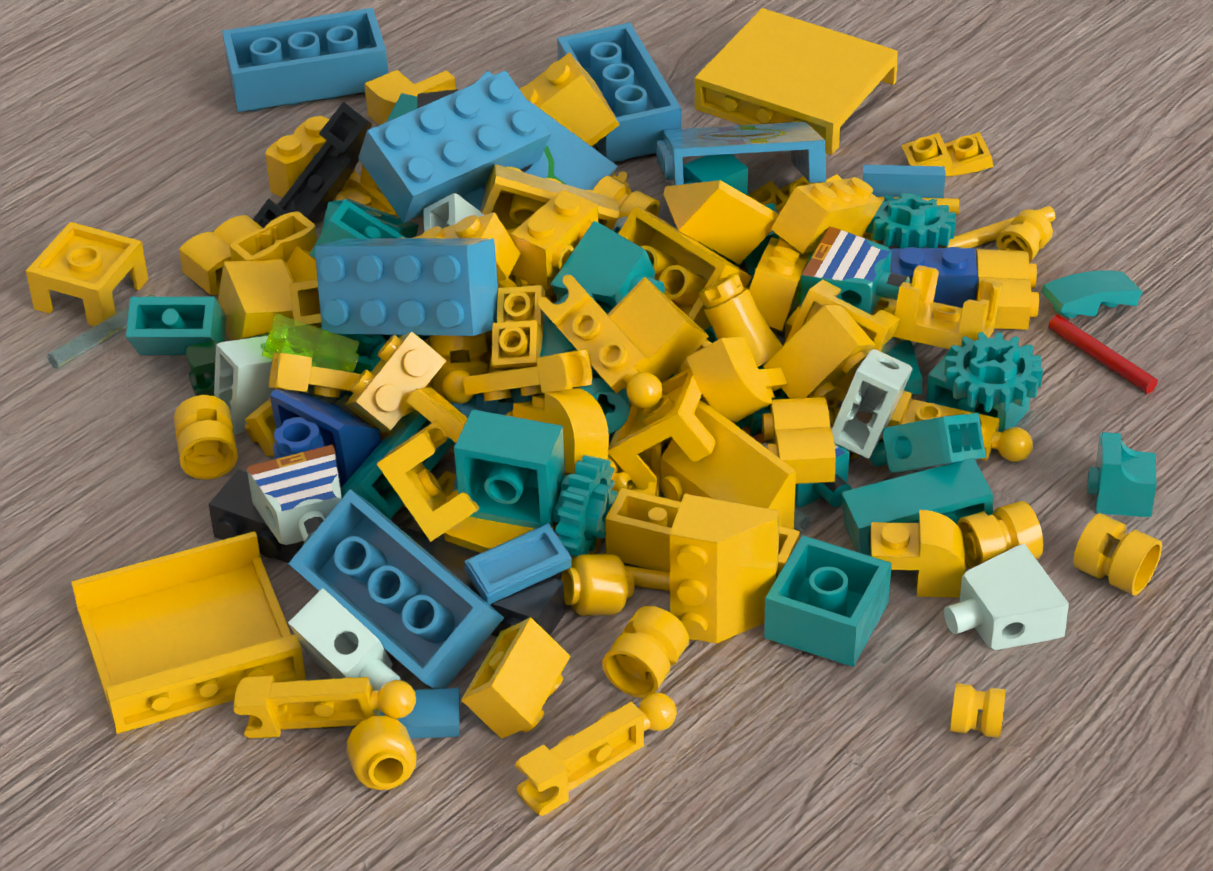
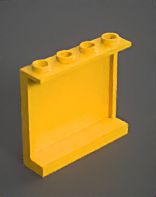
(792, 73)
(185, 631)

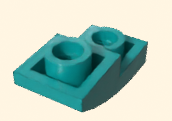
(1086, 291)

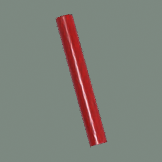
(1103, 354)

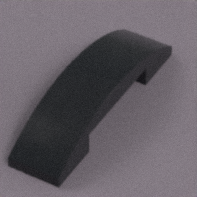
(326, 171)

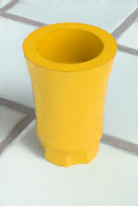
(736, 315)

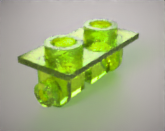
(324, 347)

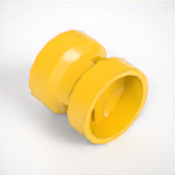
(1027, 232)
(966, 706)

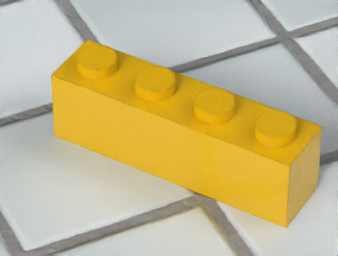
(641, 525)

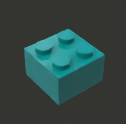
(510, 468)
(827, 600)

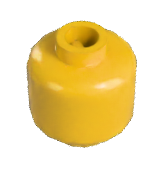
(597, 584)
(381, 753)

